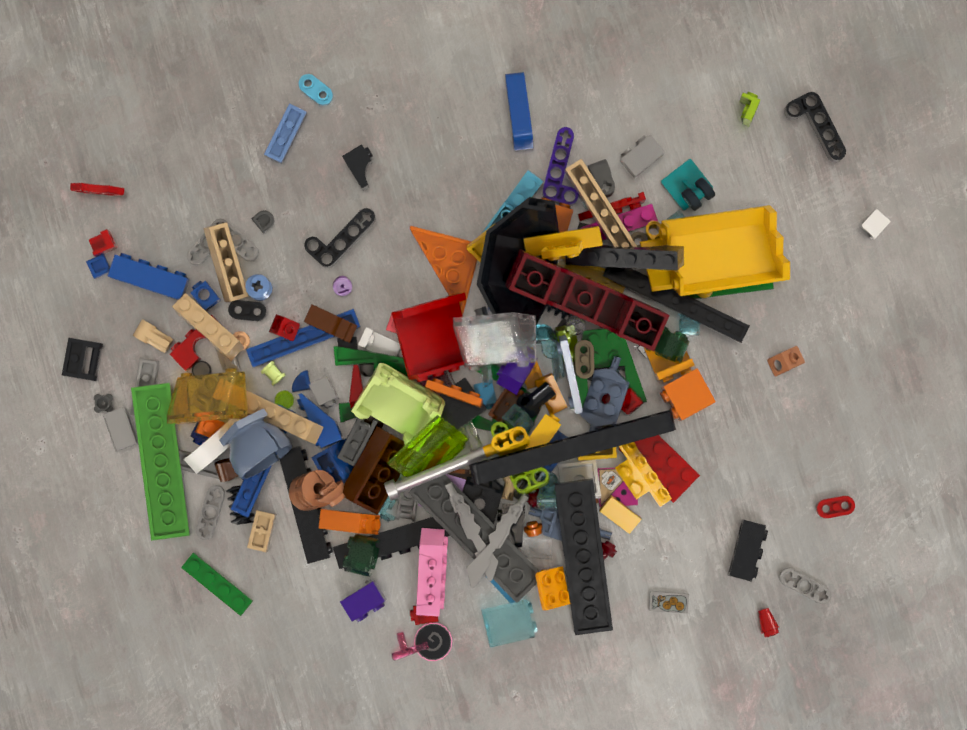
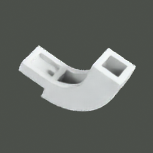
(209, 449)

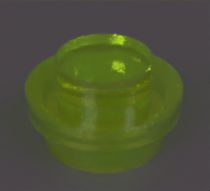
(284, 399)

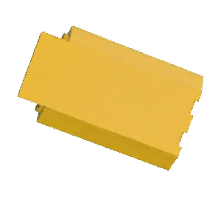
(722, 251)

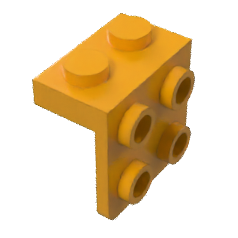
(665, 369)
(552, 588)

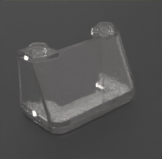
(496, 339)

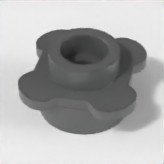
(98, 403)

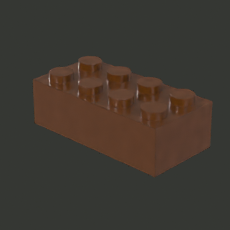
(371, 471)

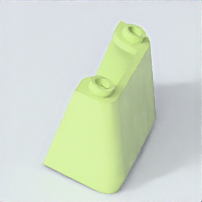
(398, 402)

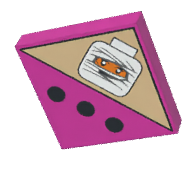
(613, 484)

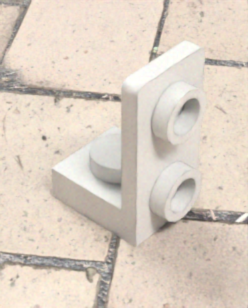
(378, 343)

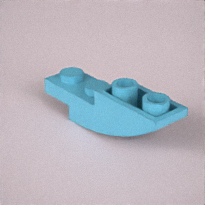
(525, 188)

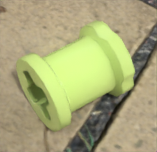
(273, 373)

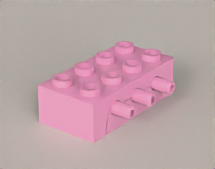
(431, 572)

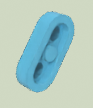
(315, 89)

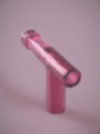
(404, 650)

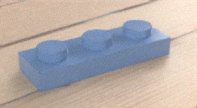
(285, 133)

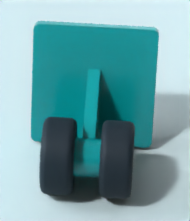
(688, 186)

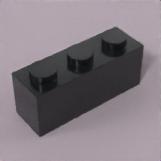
(747, 550)

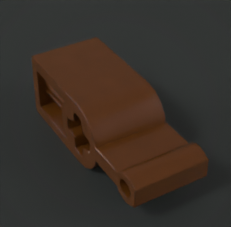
(330, 323)

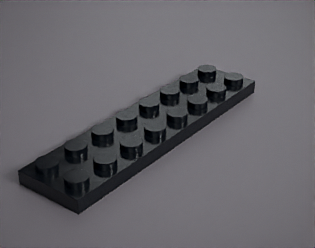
(583, 556)

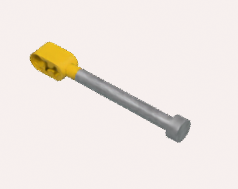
(395, 488)

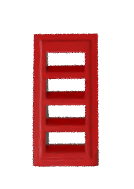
(356, 385)

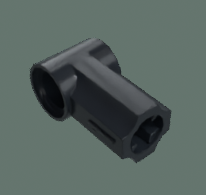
(532, 402)

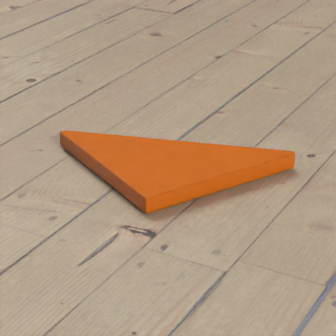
(449, 260)

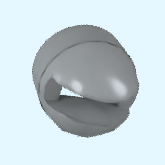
(367, 369)

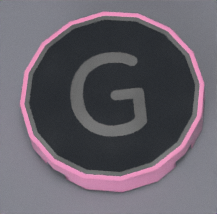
(438, 639)

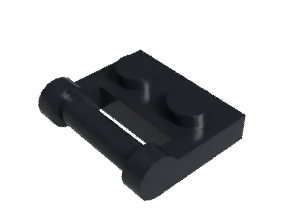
(75, 359)

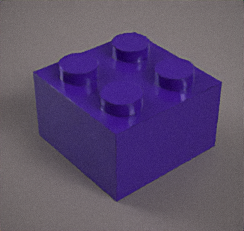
(363, 601)

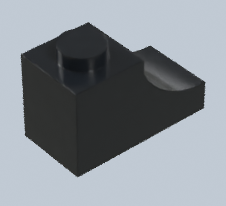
(358, 162)
(516, 529)

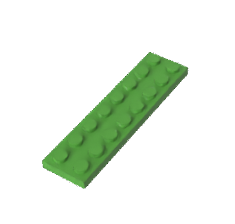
(160, 462)

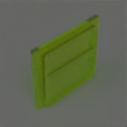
(429, 448)

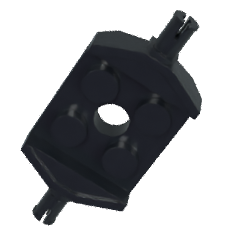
(490, 492)

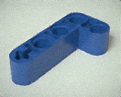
(519, 111)

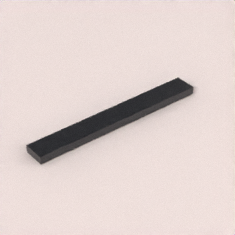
(683, 305)

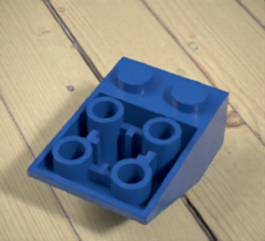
(331, 432)
(328, 462)

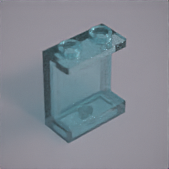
(509, 623)

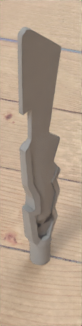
(470, 528)
(481, 562)

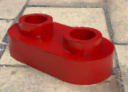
(835, 508)

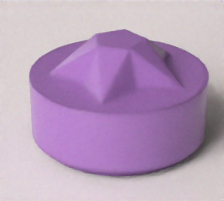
(342, 286)

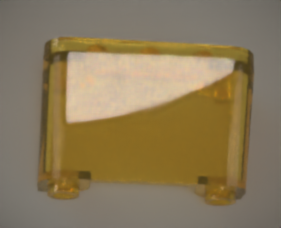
(208, 397)

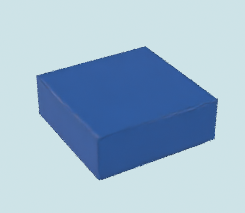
(98, 266)

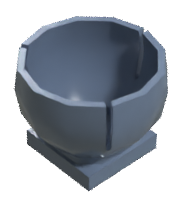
(255, 444)

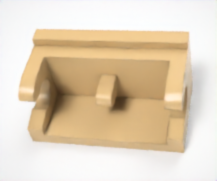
(261, 531)

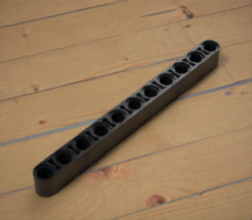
(572, 447)

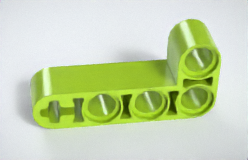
(528, 476)

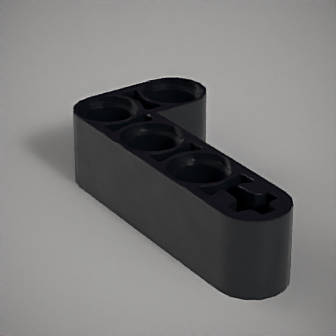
(819, 128)
(342, 235)

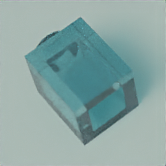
(518, 417)

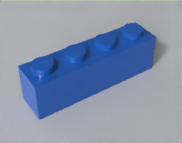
(148, 277)

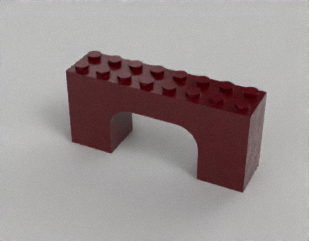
(587, 299)

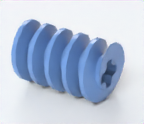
(256, 280)

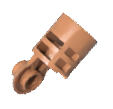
(315, 490)

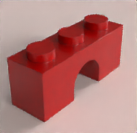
(184, 352)

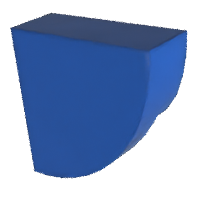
(301, 382)

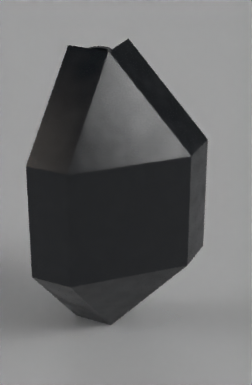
(500, 251)

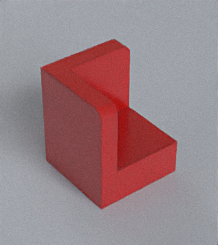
(102, 243)

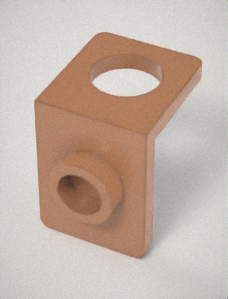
(789, 359)

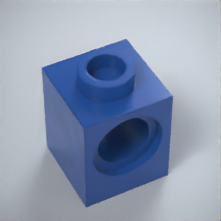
(213, 297)

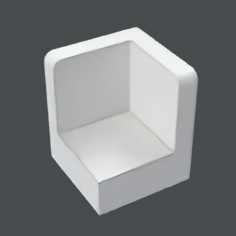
(875, 223)

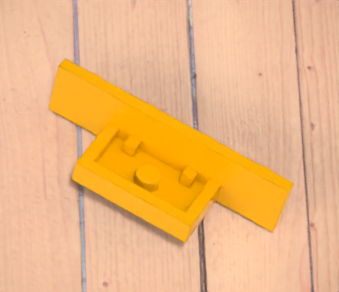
(563, 243)
(640, 476)

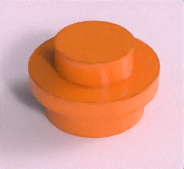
(533, 529)

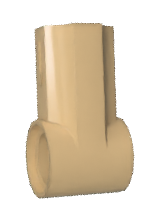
(149, 334)

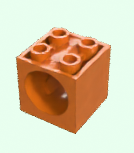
(687, 395)

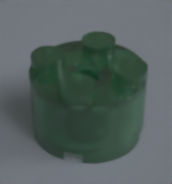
(672, 345)
(361, 555)

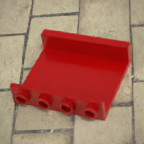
(429, 337)

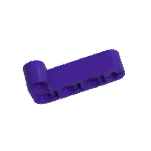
(555, 163)

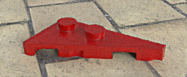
(624, 203)

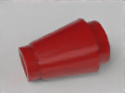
(767, 623)

